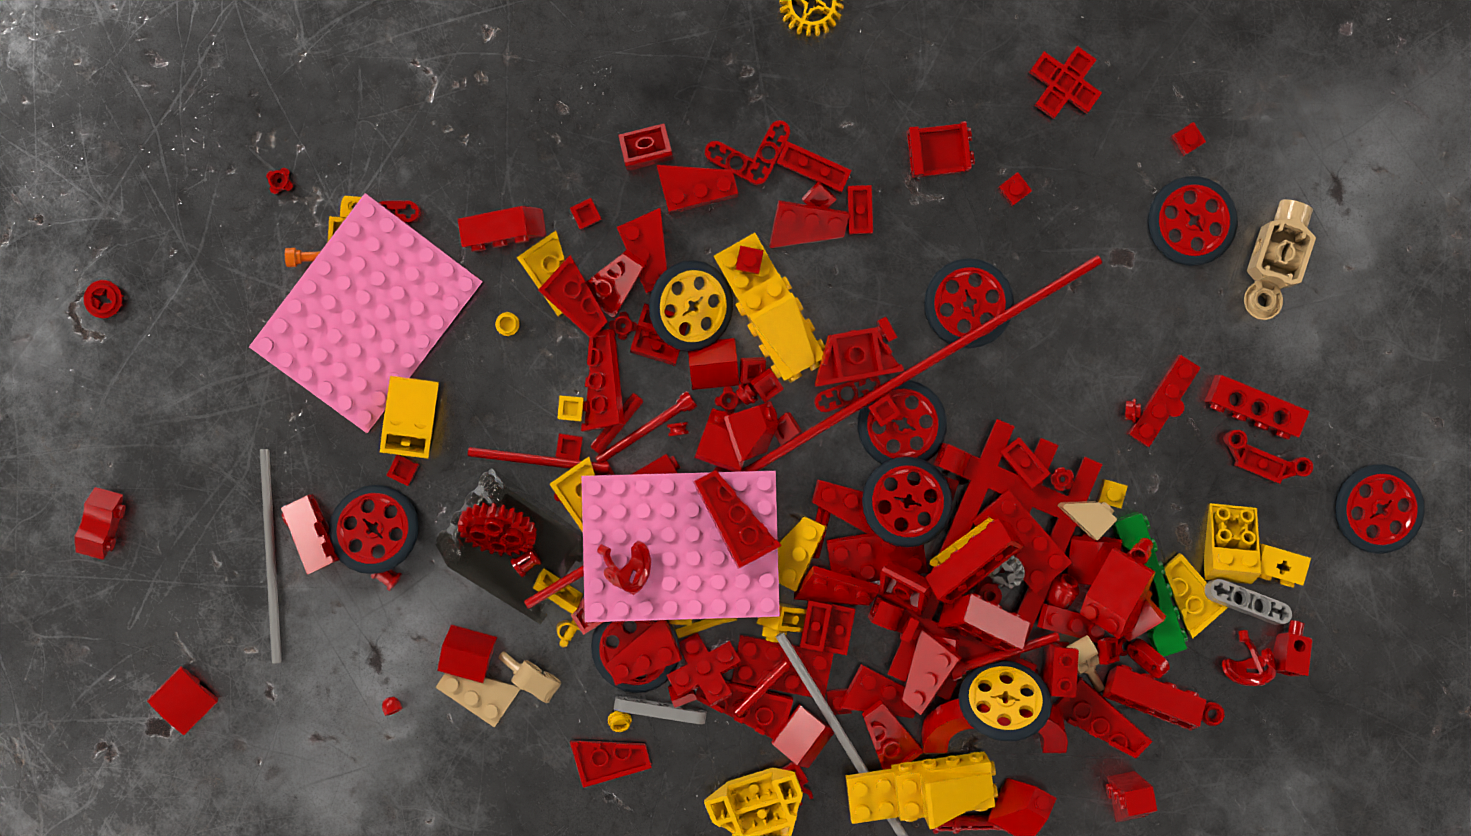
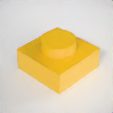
(570, 408)
(1112, 493)
(770, 633)

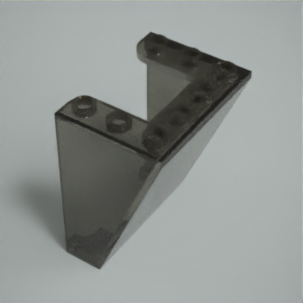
(555, 543)

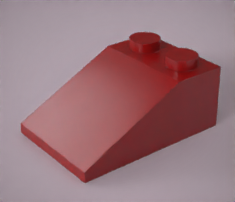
(1118, 594)

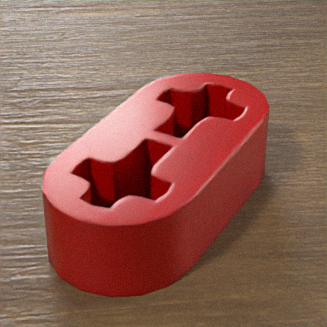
(398, 206)
(1148, 658)

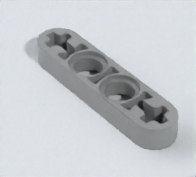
(1248, 600)
(660, 710)

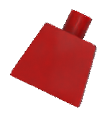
(1293, 651)

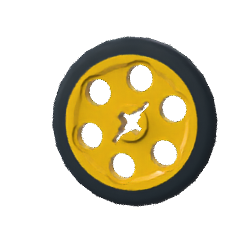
(662, 295)
(986, 723)

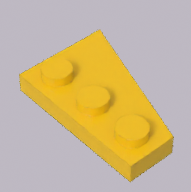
(797, 552)

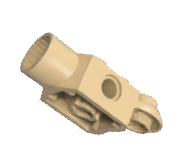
(1279, 258)

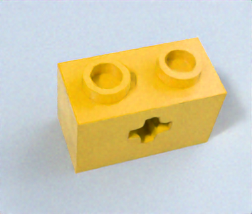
(1293, 570)

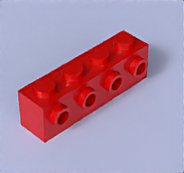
(974, 561)
(1154, 697)

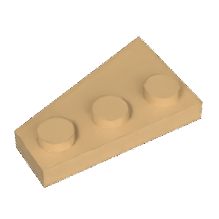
(485, 700)

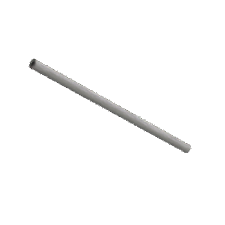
(270, 555)

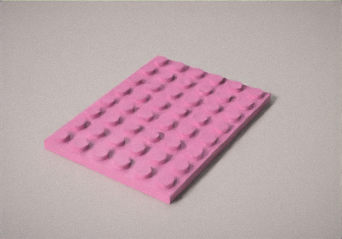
(365, 312)
(689, 560)

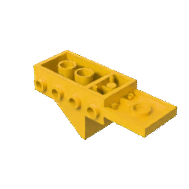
(772, 313)
(924, 789)

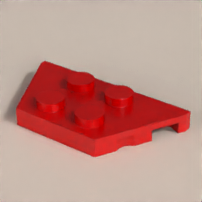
(855, 357)

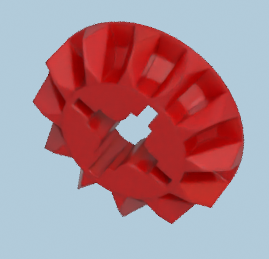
(94, 305)

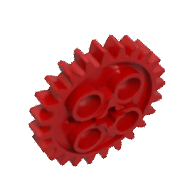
(497, 529)

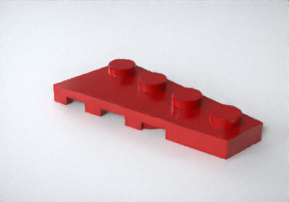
(604, 395)
(764, 716)

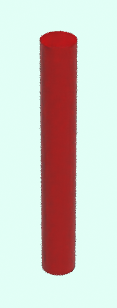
(761, 689)

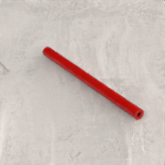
(533, 459)

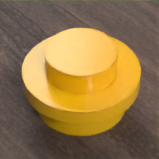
(507, 324)
(619, 721)

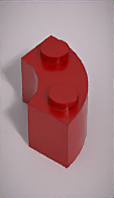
(99, 523)

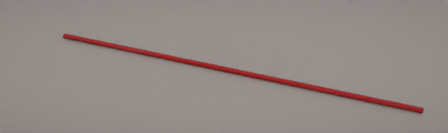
(870, 397)

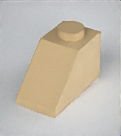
(1090, 516)

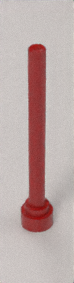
(683, 404)
(962, 667)

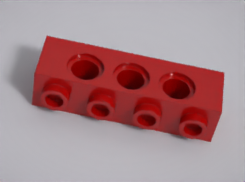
(1292, 415)

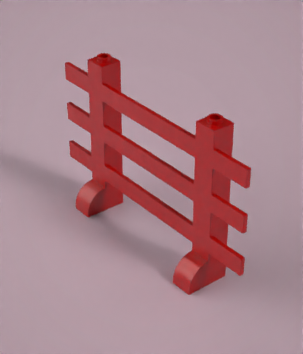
(986, 475)

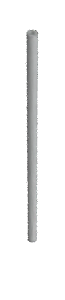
(830, 717)

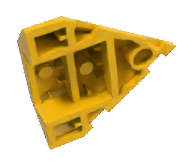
(757, 804)

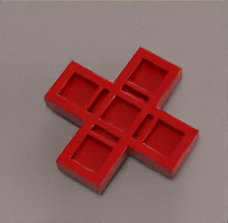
(1065, 82)
(704, 669)

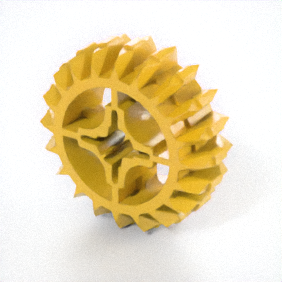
(804, 23)

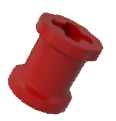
(518, 563)
(388, 578)

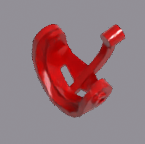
(639, 562)
(1238, 672)

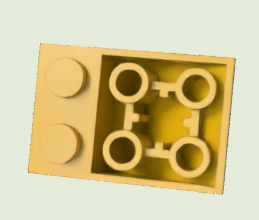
(409, 417)
(1232, 544)

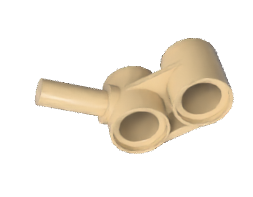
(1088, 661)
(529, 678)

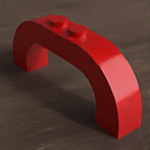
(949, 720)

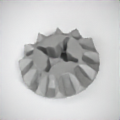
(1014, 577)

